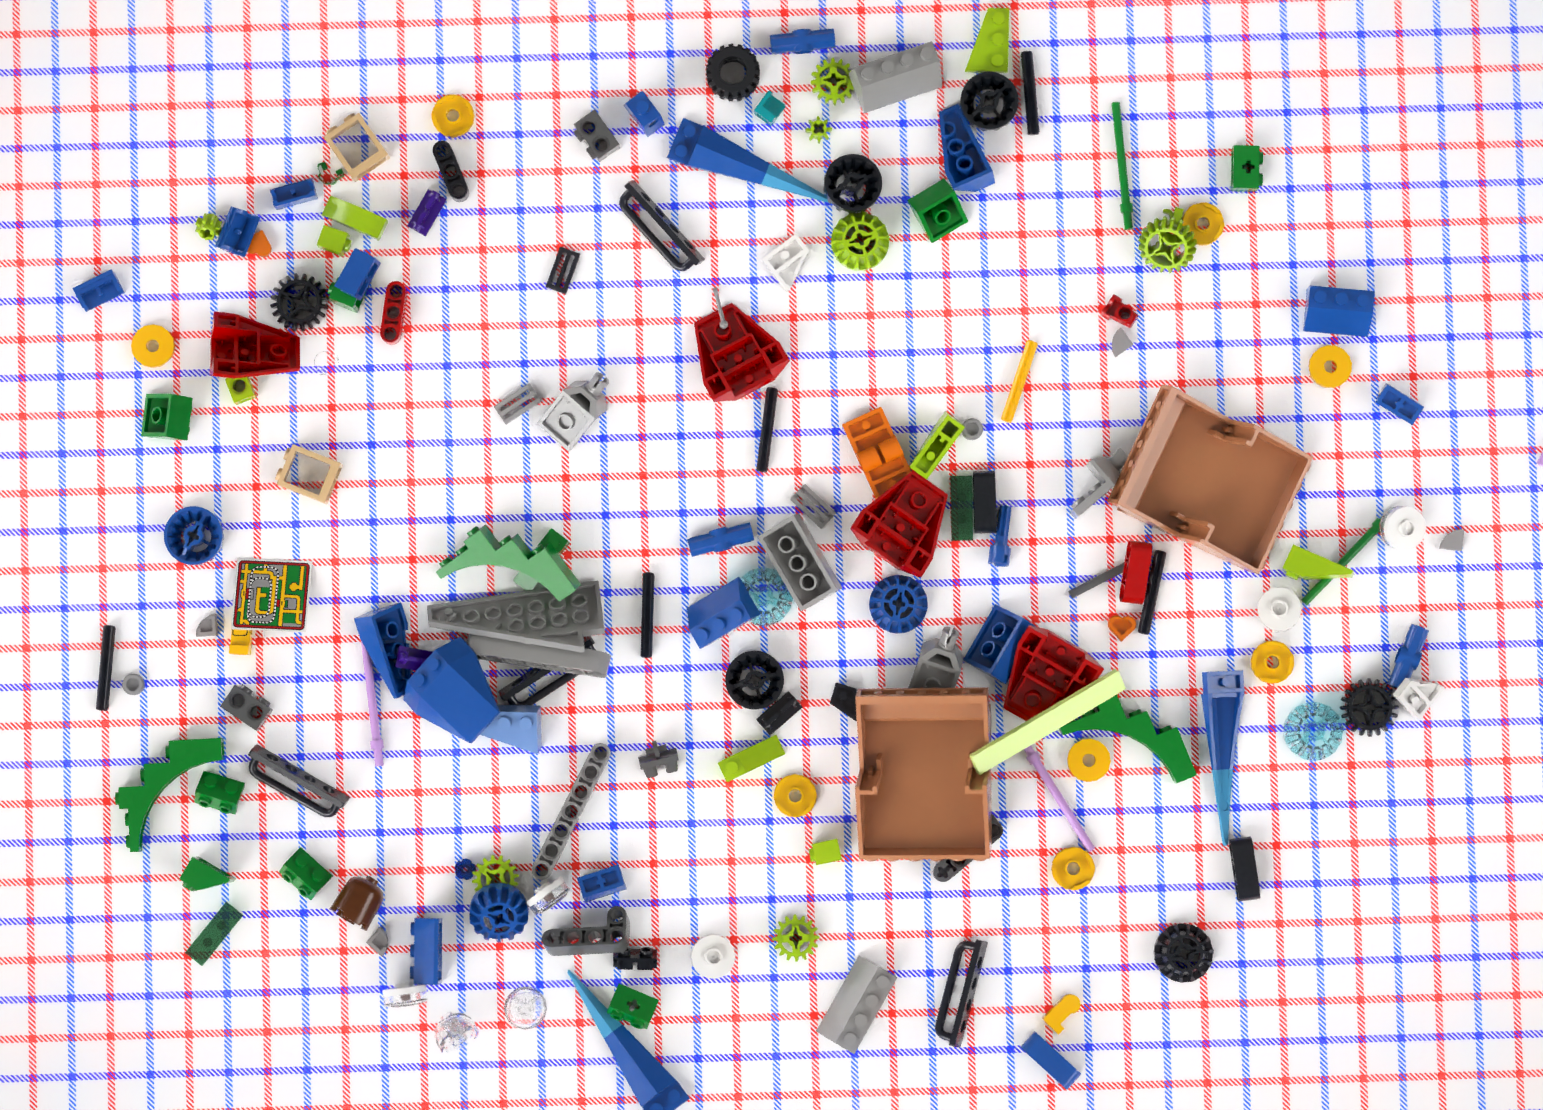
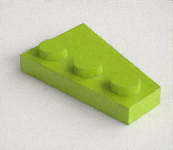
(992, 43)

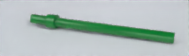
(1126, 207)
(1356, 548)

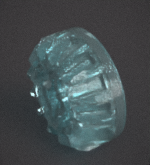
(781, 605)
(1299, 745)

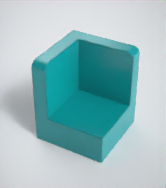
(769, 108)

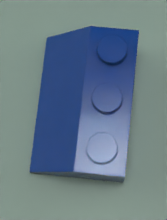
(1338, 311)
(721, 613)
(997, 643)
(426, 951)

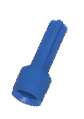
(999, 551)

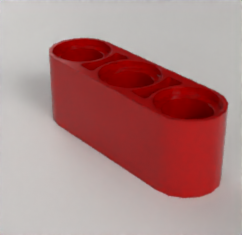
(389, 303)
(1135, 572)

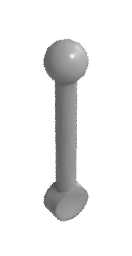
(723, 324)

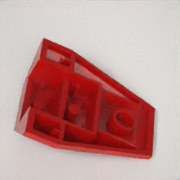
(250, 348)
(737, 357)
(903, 524)
(1046, 672)

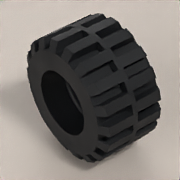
(738, 55)

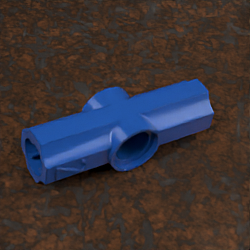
(802, 41)
(720, 539)
(1408, 655)

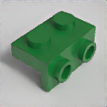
(219, 792)
(305, 874)

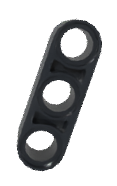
(450, 161)
(984, 502)
(1244, 869)

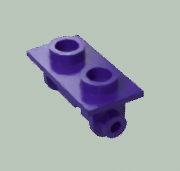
(426, 212)
(411, 657)

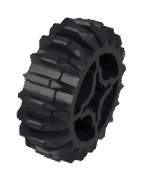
(295, 311)
(1350, 707)

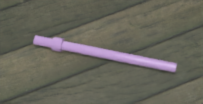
(377, 742)
(1034, 758)

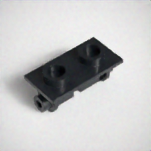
(779, 713)
(645, 958)

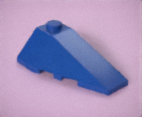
(963, 157)
(381, 635)

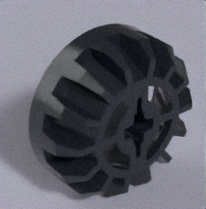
(1002, 88)
(862, 172)
(735, 685)
(1163, 957)

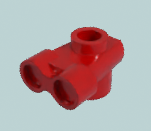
(1116, 309)

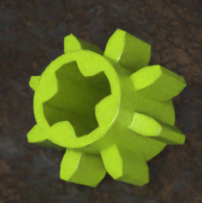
(818, 123)
(208, 226)

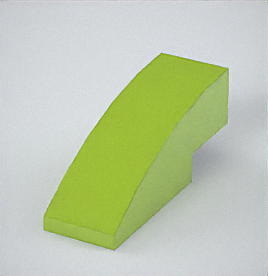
(355, 217)

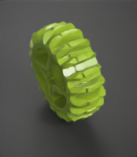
(1180, 236)

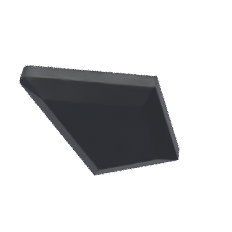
(844, 699)

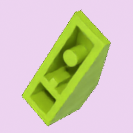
(936, 444)
(1311, 566)
(751, 758)

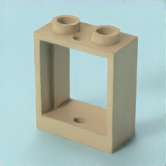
(368, 164)
(329, 482)

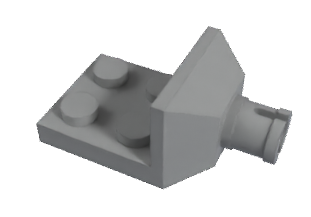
(575, 411)
(1107, 473)
(938, 662)

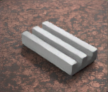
(532, 394)
(813, 506)

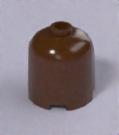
(359, 901)

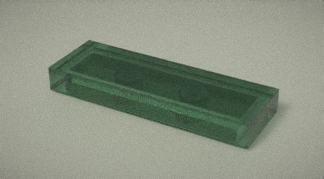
(961, 508)
(214, 933)

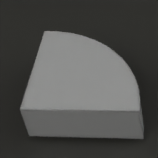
(1120, 342)
(1453, 540)
(208, 626)
(379, 941)

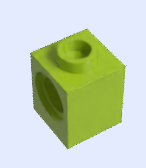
(334, 240)
(243, 396)
(825, 852)

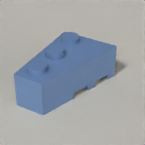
(517, 727)

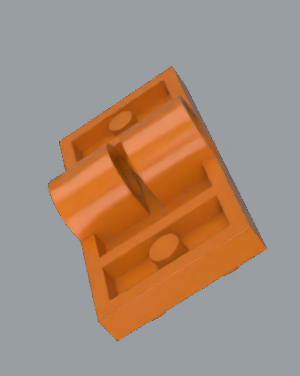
(877, 450)

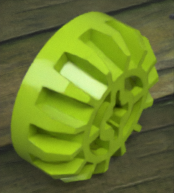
(842, 247)

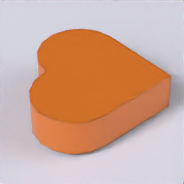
(260, 245)
(1121, 626)

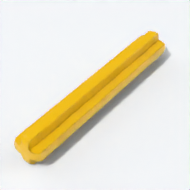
(1019, 381)

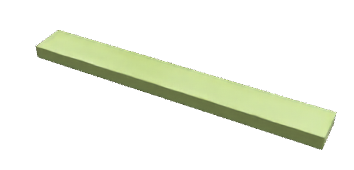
(1047, 721)

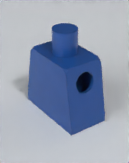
(644, 113)

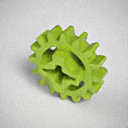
(824, 81)
(504, 866)
(805, 938)

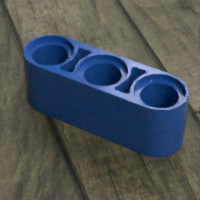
(1050, 1060)

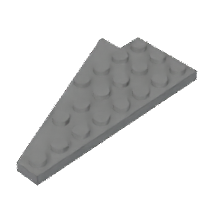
(527, 617)

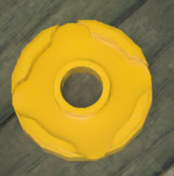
(452, 128)
(1212, 215)
(140, 343)
(1340, 359)
(1259, 662)
(1076, 764)
(782, 791)
(1085, 864)

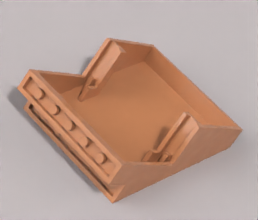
(1210, 479)
(917, 777)

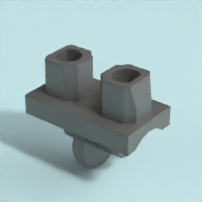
(658, 756)

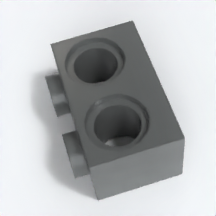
(600, 133)
(244, 711)

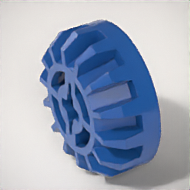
(175, 527)
(895, 623)
(494, 903)

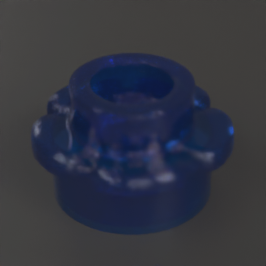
(460, 873)

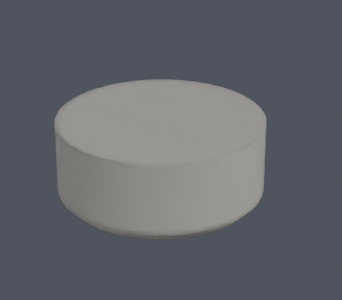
(973, 429)
(133, 684)

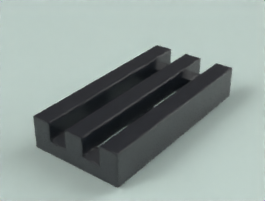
(557, 288)

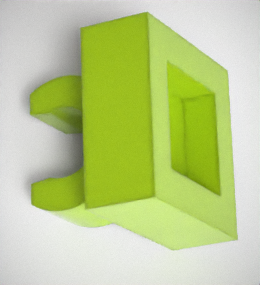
(1178, 212)

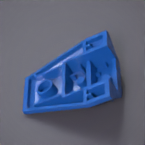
(452, 691)

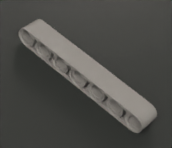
(586, 663)
(563, 819)

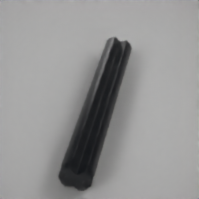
(1030, 93)
(767, 429)
(1152, 592)
(647, 615)
(105, 668)

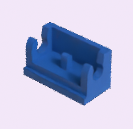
(293, 194)
(237, 232)
(357, 274)
(98, 290)
(1399, 404)
(601, 883)

